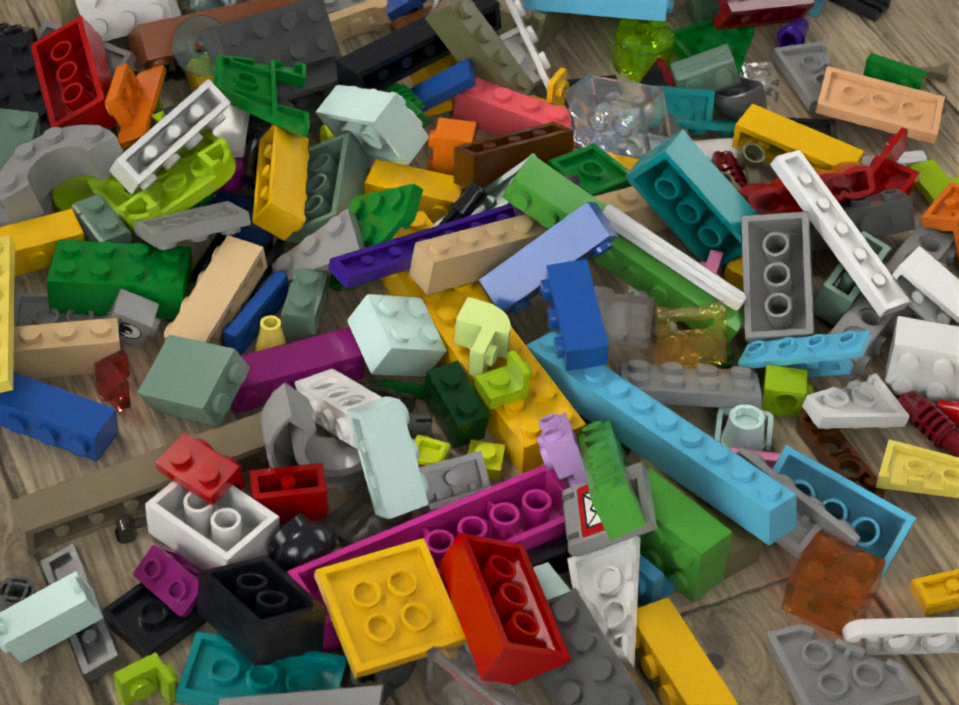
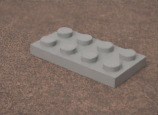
(694, 386)

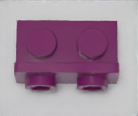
(169, 578)

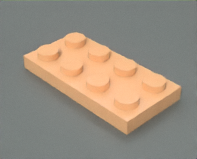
(880, 104)

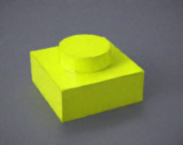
(492, 454)

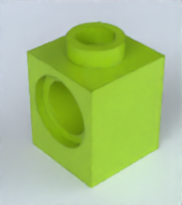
(784, 390)

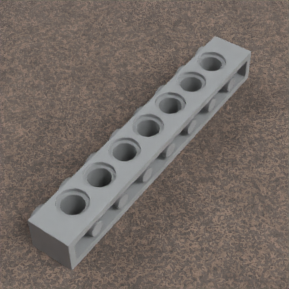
(862, 315)

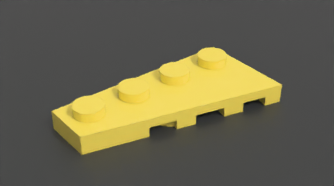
(919, 470)

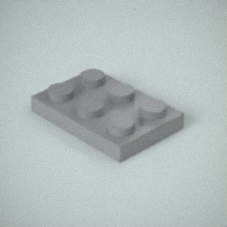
(192, 224)

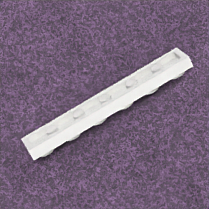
(840, 233)

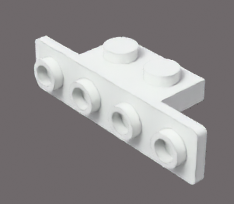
(521, 45)

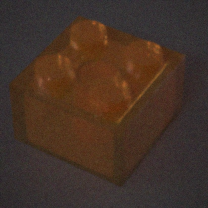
(832, 583)

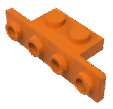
(134, 101)

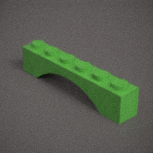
(608, 479)

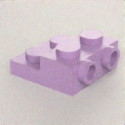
(561, 448)

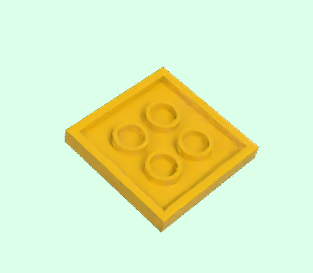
(389, 607)

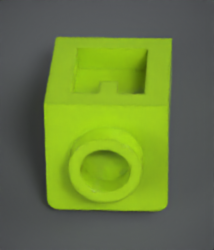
(505, 383)
(144, 677)

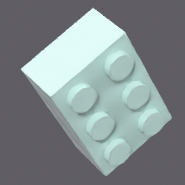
(376, 121)

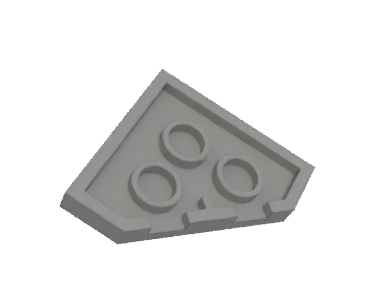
(836, 671)

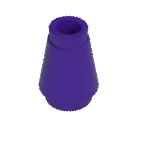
(793, 33)

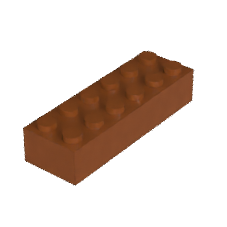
(154, 39)

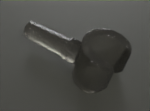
(127, 526)

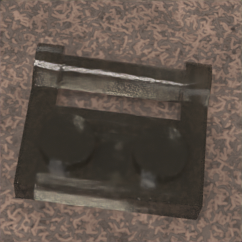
(364, 524)

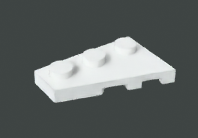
(856, 406)

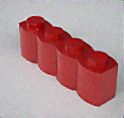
(843, 180)

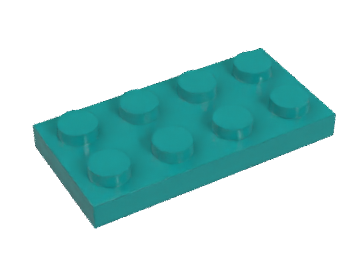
(221, 671)

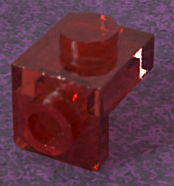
(111, 379)

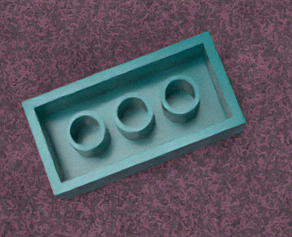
(692, 197)

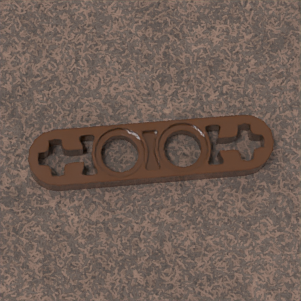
(835, 460)

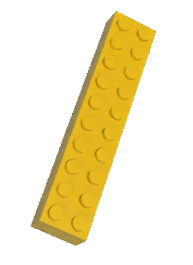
(511, 423)

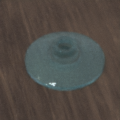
(183, 45)

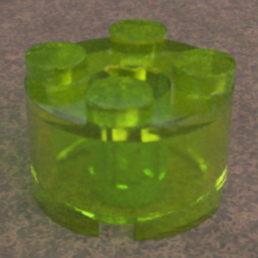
(639, 45)

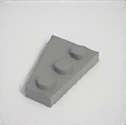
(804, 69)

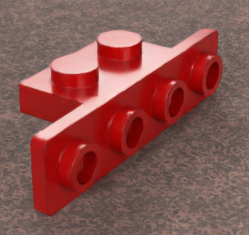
(889, 173)

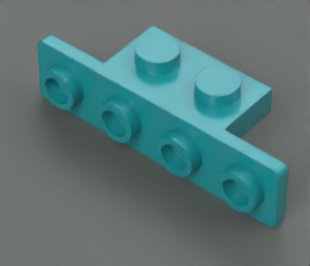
(694, 110)

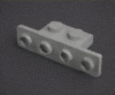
(810, 514)

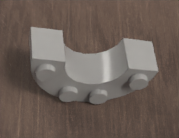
(51, 160)
(289, 440)

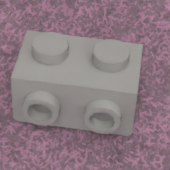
(454, 479)

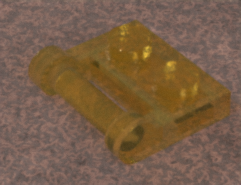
(692, 346)

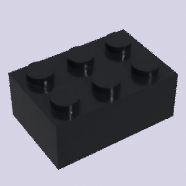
(261, 610)

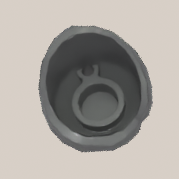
(738, 98)

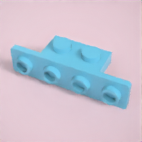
(817, 353)

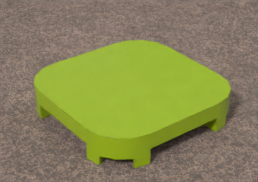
(175, 190)

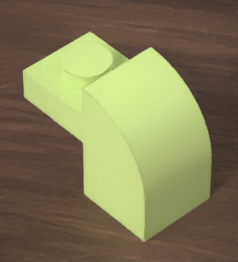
(484, 331)

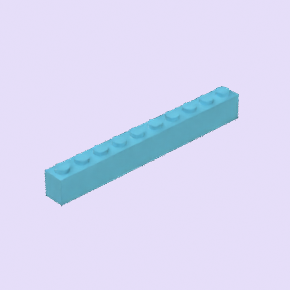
(675, 446)

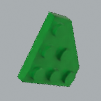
(704, 37)
(382, 216)

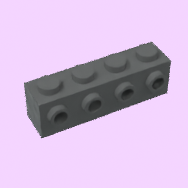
(876, 214)

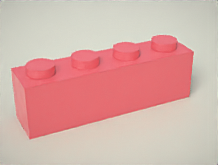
(505, 110)

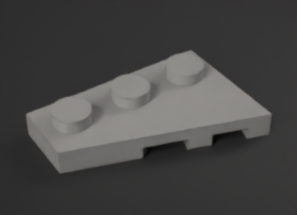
(331, 240)

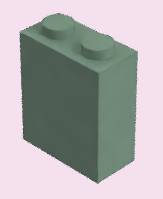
(194, 380)

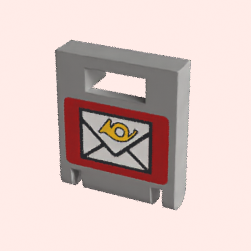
(583, 526)

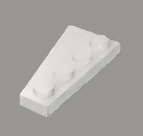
(611, 583)

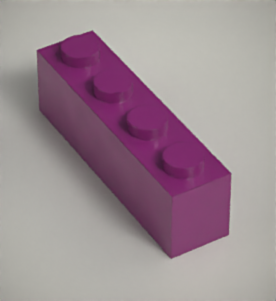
(295, 362)

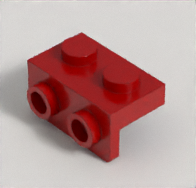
(200, 468)

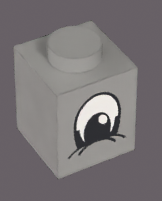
(135, 317)

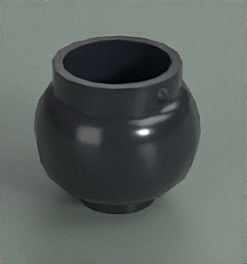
(301, 542)

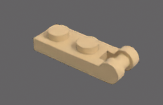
(355, 20)

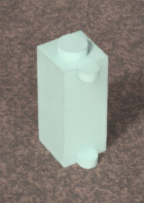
(48, 617)

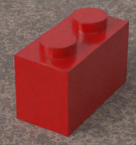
(291, 491)

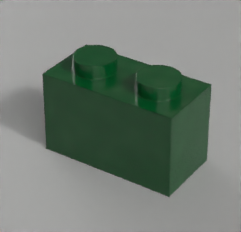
(455, 404)

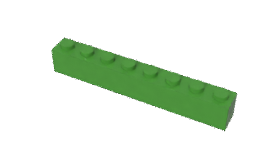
(552, 197)

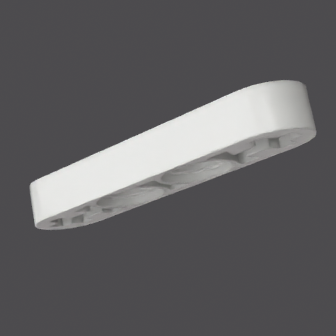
(877, 635)

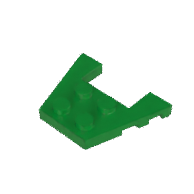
(254, 89)

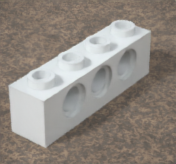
(331, 397)

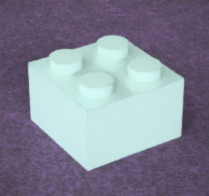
(396, 335)

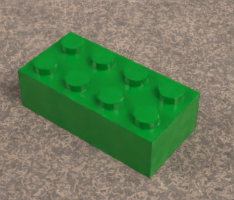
(91, 274)

